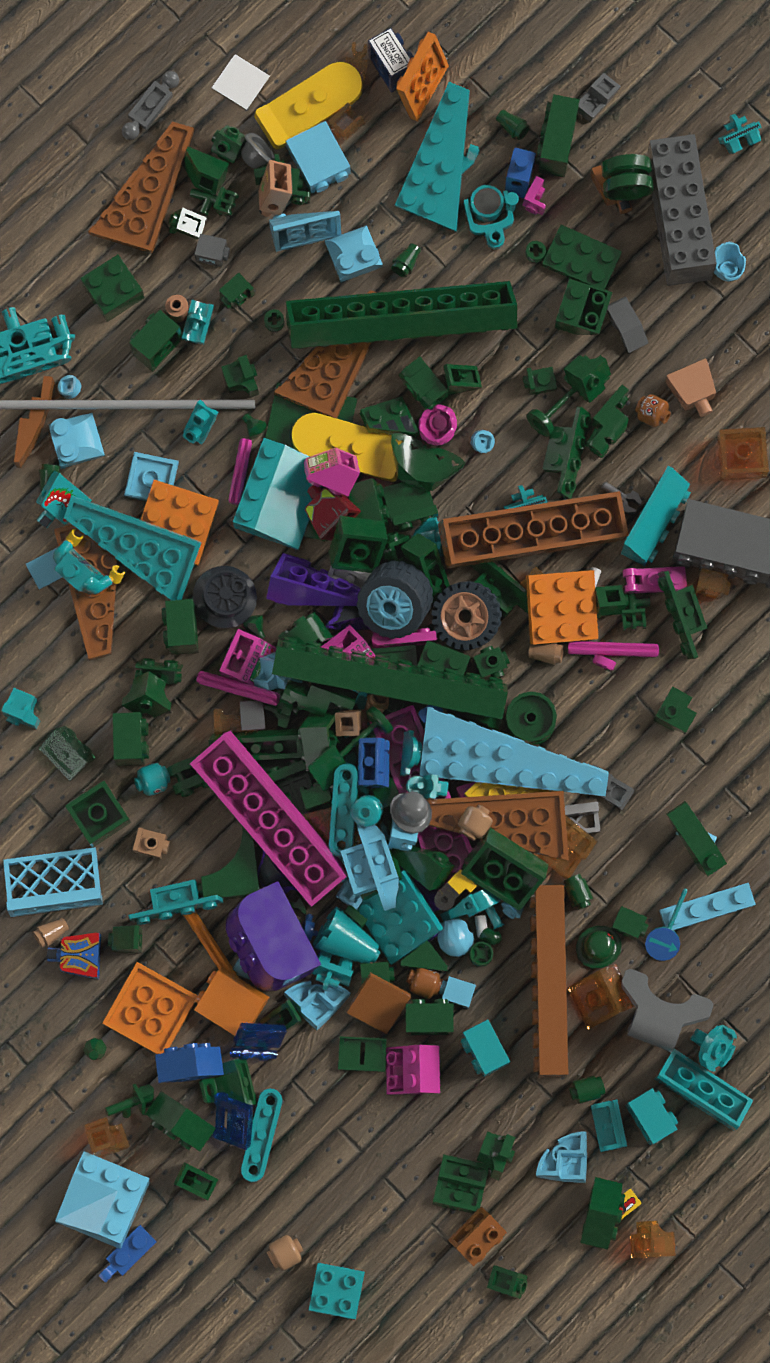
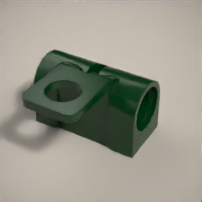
(423, 384)
(234, 1082)

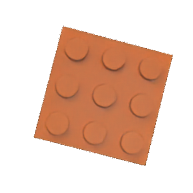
(422, 76)
(180, 512)
(562, 607)
(150, 1009)

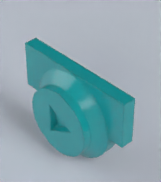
(410, 752)

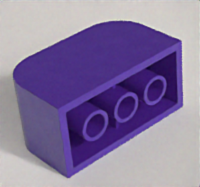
(270, 940)

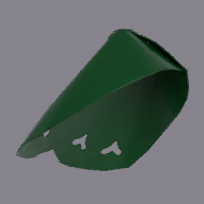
(421, 466)

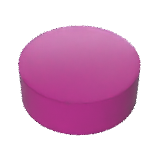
(604, 662)

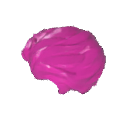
(437, 425)

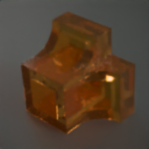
(105, 1138)
(651, 1241)

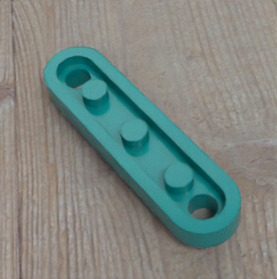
(344, 795)
(263, 1132)

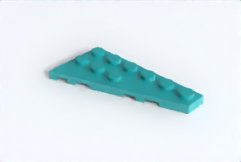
(436, 173)
(146, 549)

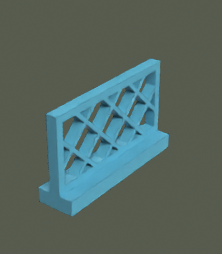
(54, 901)

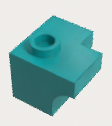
(20, 709)

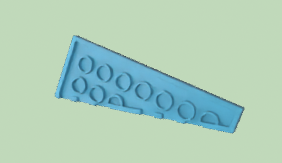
(483, 755)

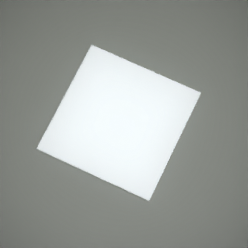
(240, 81)

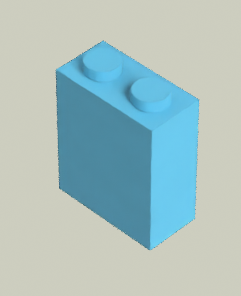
(318, 157)

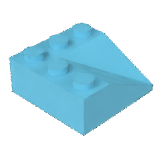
(102, 1200)

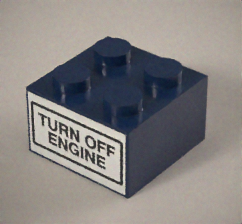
(389, 57)

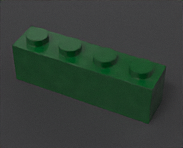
(269, 743)

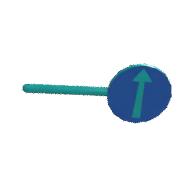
(662, 941)

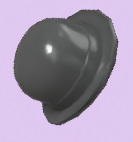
(256, 151)
(411, 812)

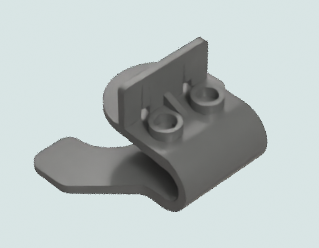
(658, 1020)

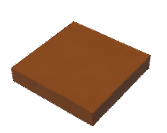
(378, 1003)

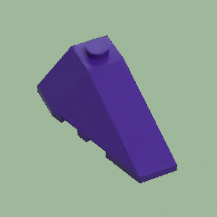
(300, 584)

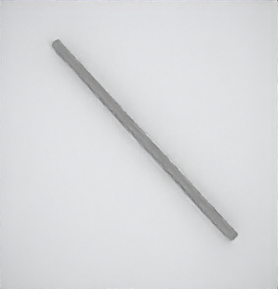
(124, 404)

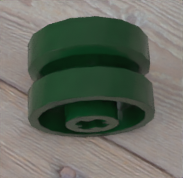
(627, 177)
(528, 705)

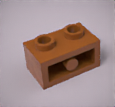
(477, 1236)

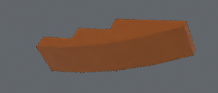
(31, 428)

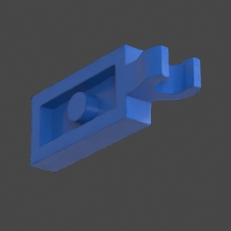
(133, 1248)

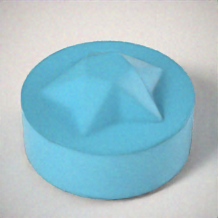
(69, 386)
(482, 441)

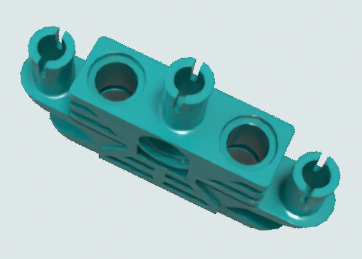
(42, 347)

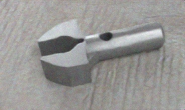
(633, 496)

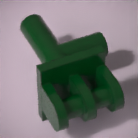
(222, 202)
(635, 617)
(142, 1097)

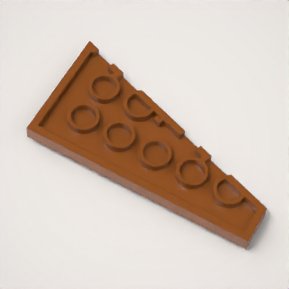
(143, 201)
(325, 377)
(93, 611)
(527, 819)

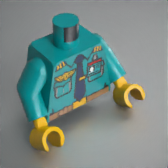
(79, 571)

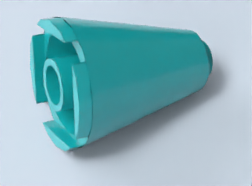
(346, 939)

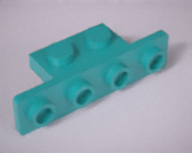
(175, 899)

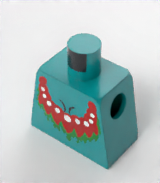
(56, 498)

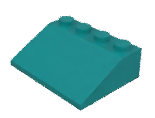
(276, 496)

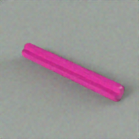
(613, 649)
(238, 688)

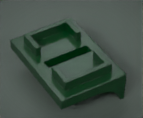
(350, 1054)

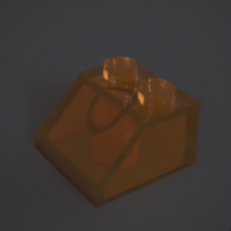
(600, 996)

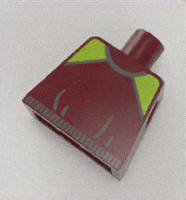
(326, 510)

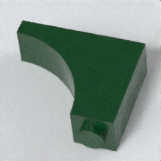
(238, 877)

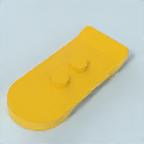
(309, 103)
(319, 433)

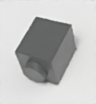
(212, 250)

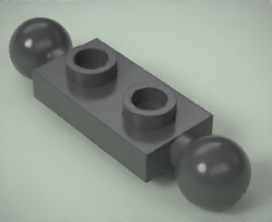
(150, 105)

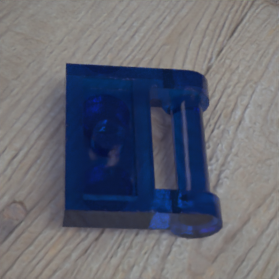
(238, 1121)

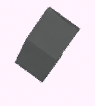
(627, 323)
(252, 715)

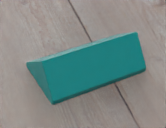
(704, 1090)

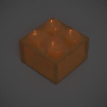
(742, 453)

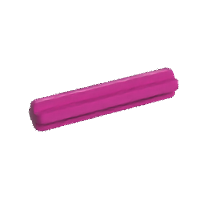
(240, 471)

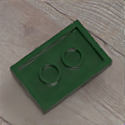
(581, 258)

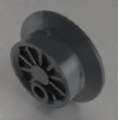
(224, 597)

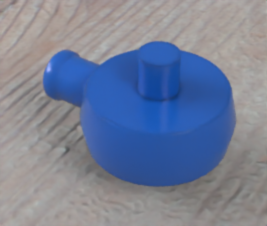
(308, 927)

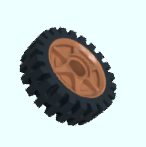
(449, 620)

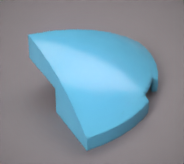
(316, 1004)
(566, 1160)

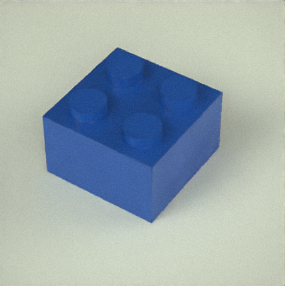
(189, 1063)

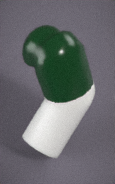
(484, 933)

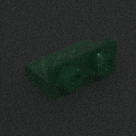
(67, 752)

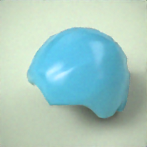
(729, 262)
(455, 938)

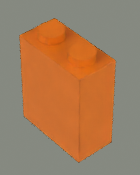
(230, 1001)

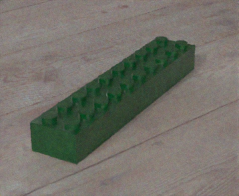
(401, 314)
(390, 678)

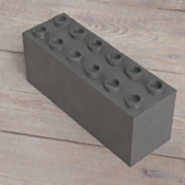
(681, 210)
(724, 542)

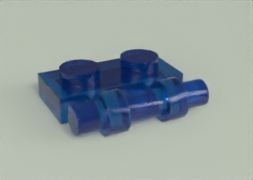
(258, 1035)

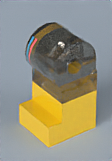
(451, 890)

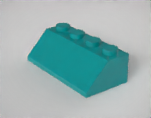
(656, 516)

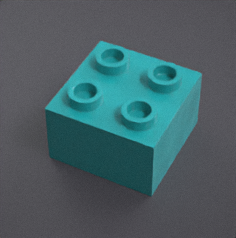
(485, 1049)
(652, 1116)
(336, 1290)

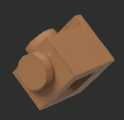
(350, 722)
(141, 843)

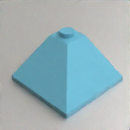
(304, 228)

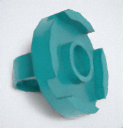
(715, 1046)

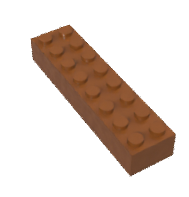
(533, 529)
(550, 985)

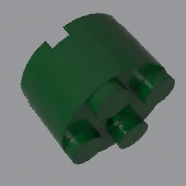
(308, 629)

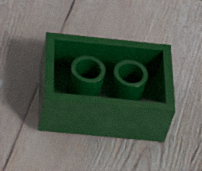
(557, 135)
(504, 869)

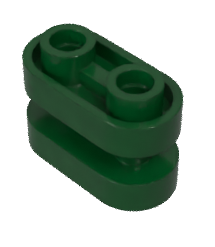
(185, 787)

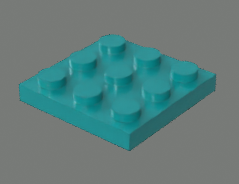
(402, 927)

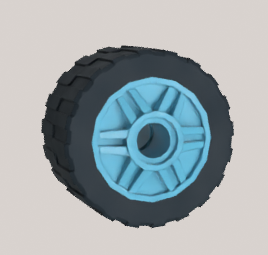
(394, 599)

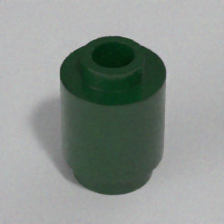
(578, 892)
(587, 1089)

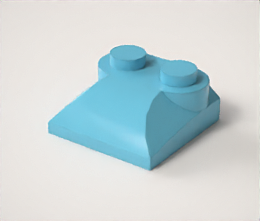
(353, 253)
(76, 440)

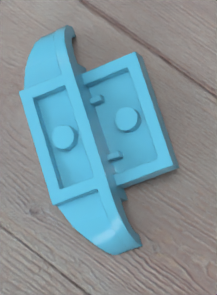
(372, 866)

